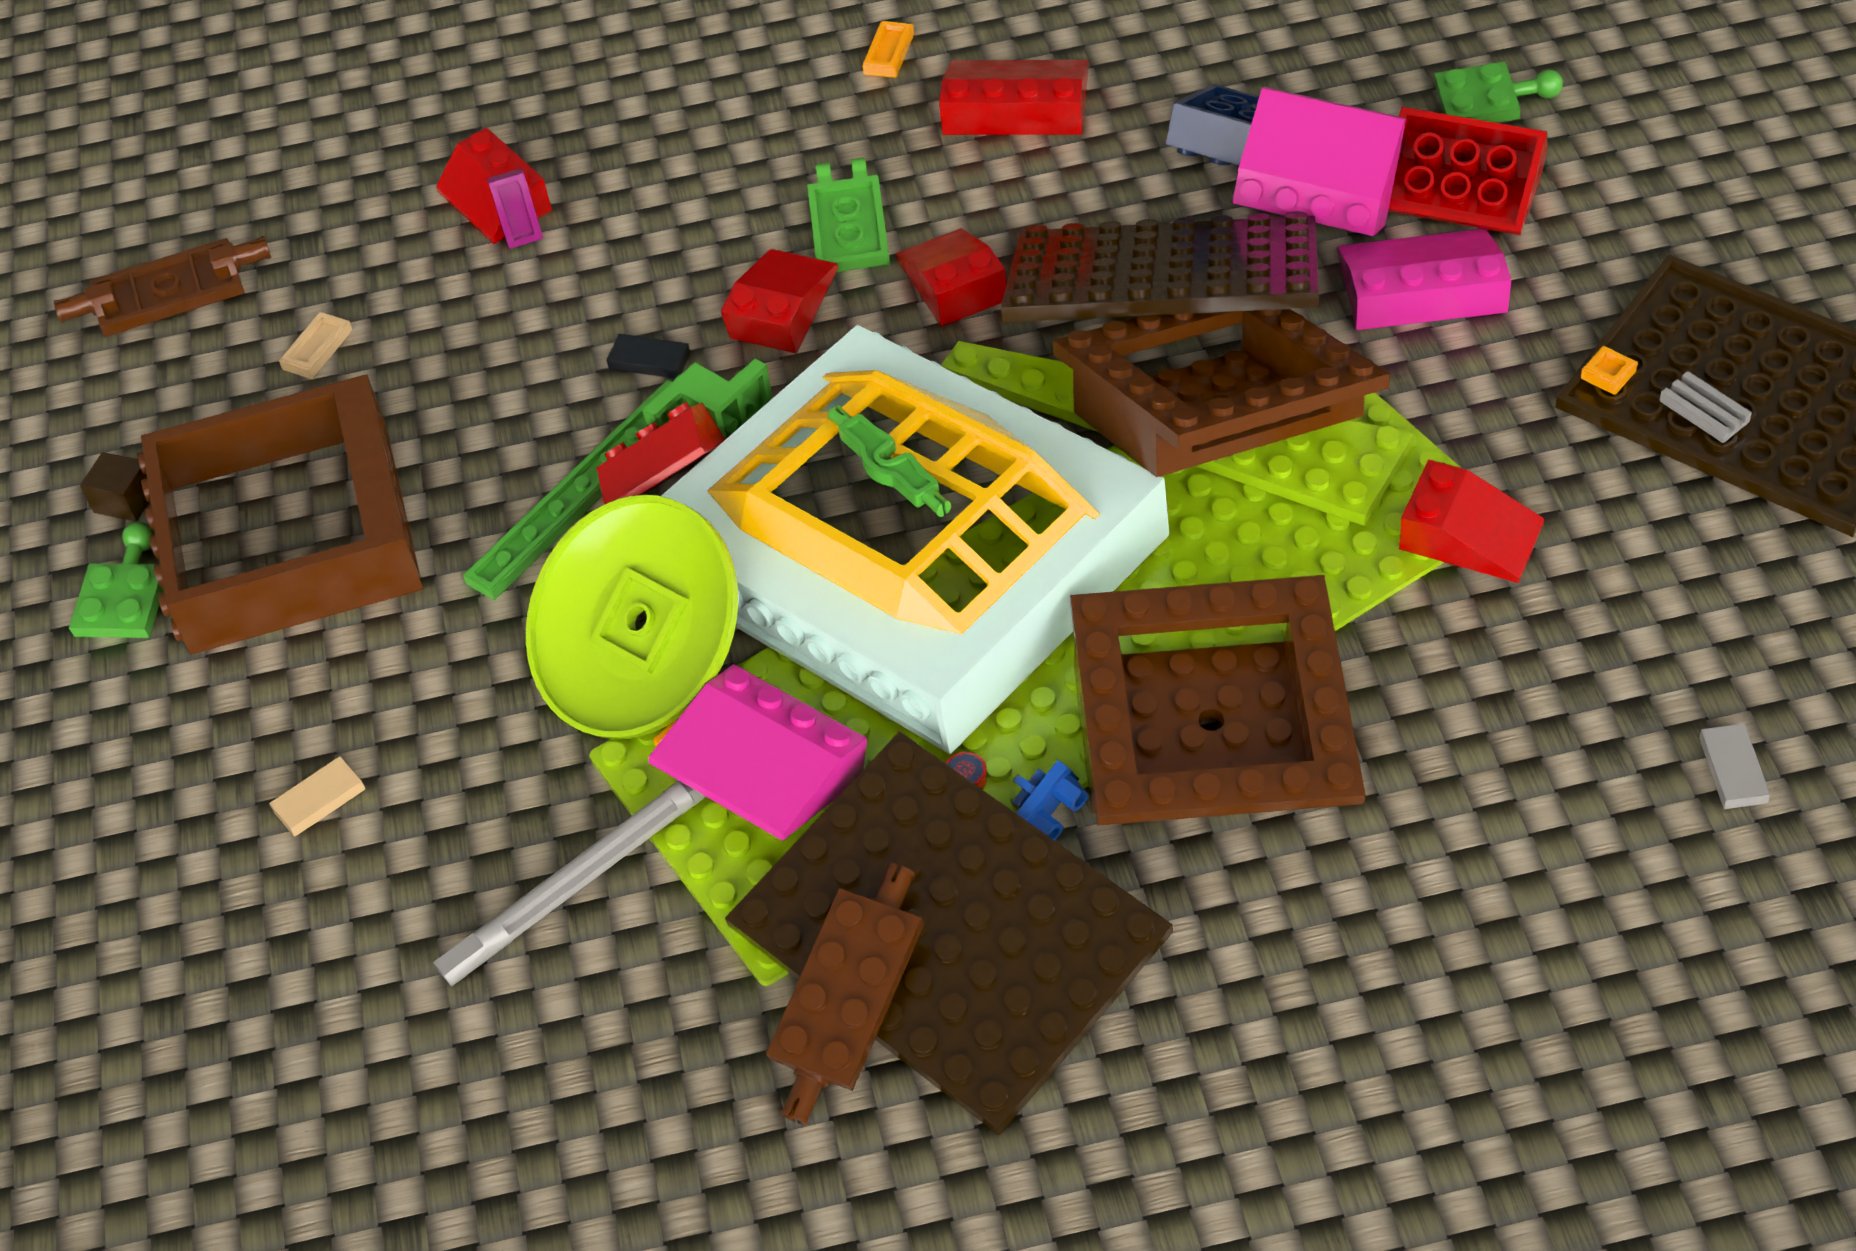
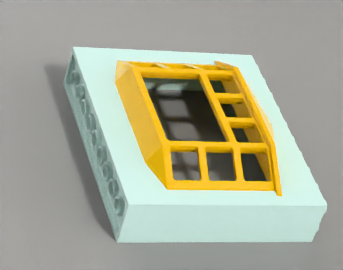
(875, 621)

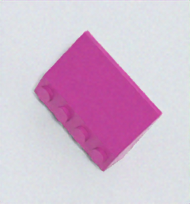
(1320, 161)
(1425, 278)
(760, 752)

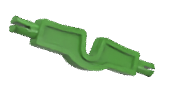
(899, 472)

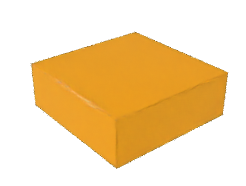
(1609, 370)

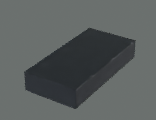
(648, 356)

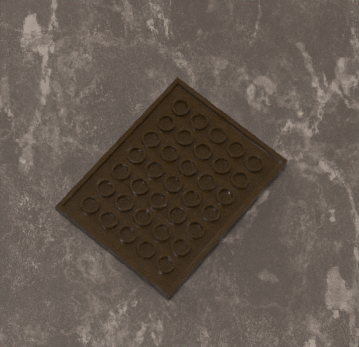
(1163, 268)
(1761, 353)
(1015, 935)

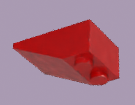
(954, 275)
(777, 300)
(1468, 523)

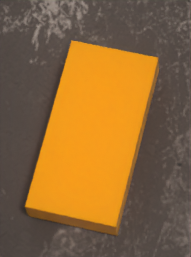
(888, 49)

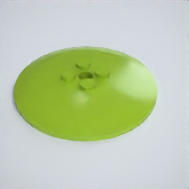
(585, 609)

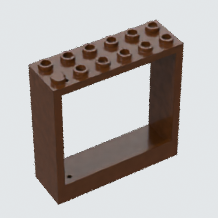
(298, 588)

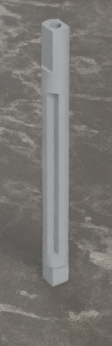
(565, 882)

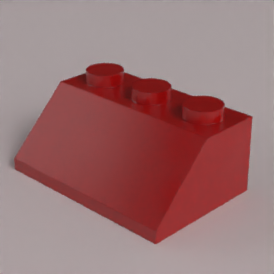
(467, 187)
(659, 453)

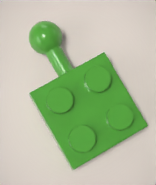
(1488, 91)
(119, 597)

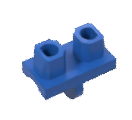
(1044, 794)

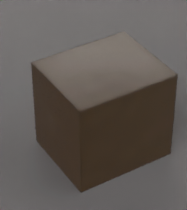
(115, 487)

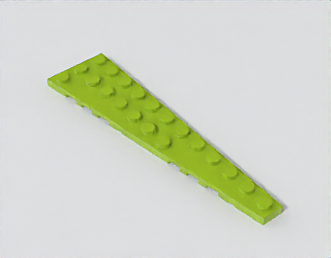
(1328, 469)

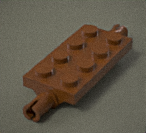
(164, 286)
(845, 991)

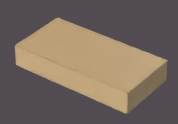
(315, 345)
(317, 796)

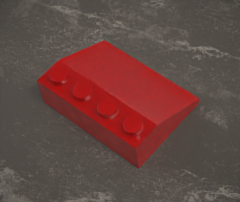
(1014, 97)
(1467, 171)

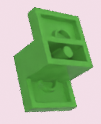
(727, 401)

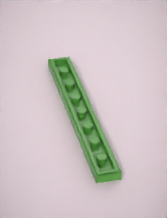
(552, 515)

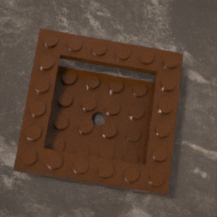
(1276, 388)
(1279, 704)

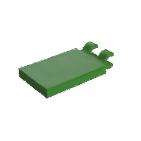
(848, 218)

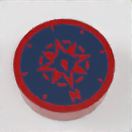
(970, 766)

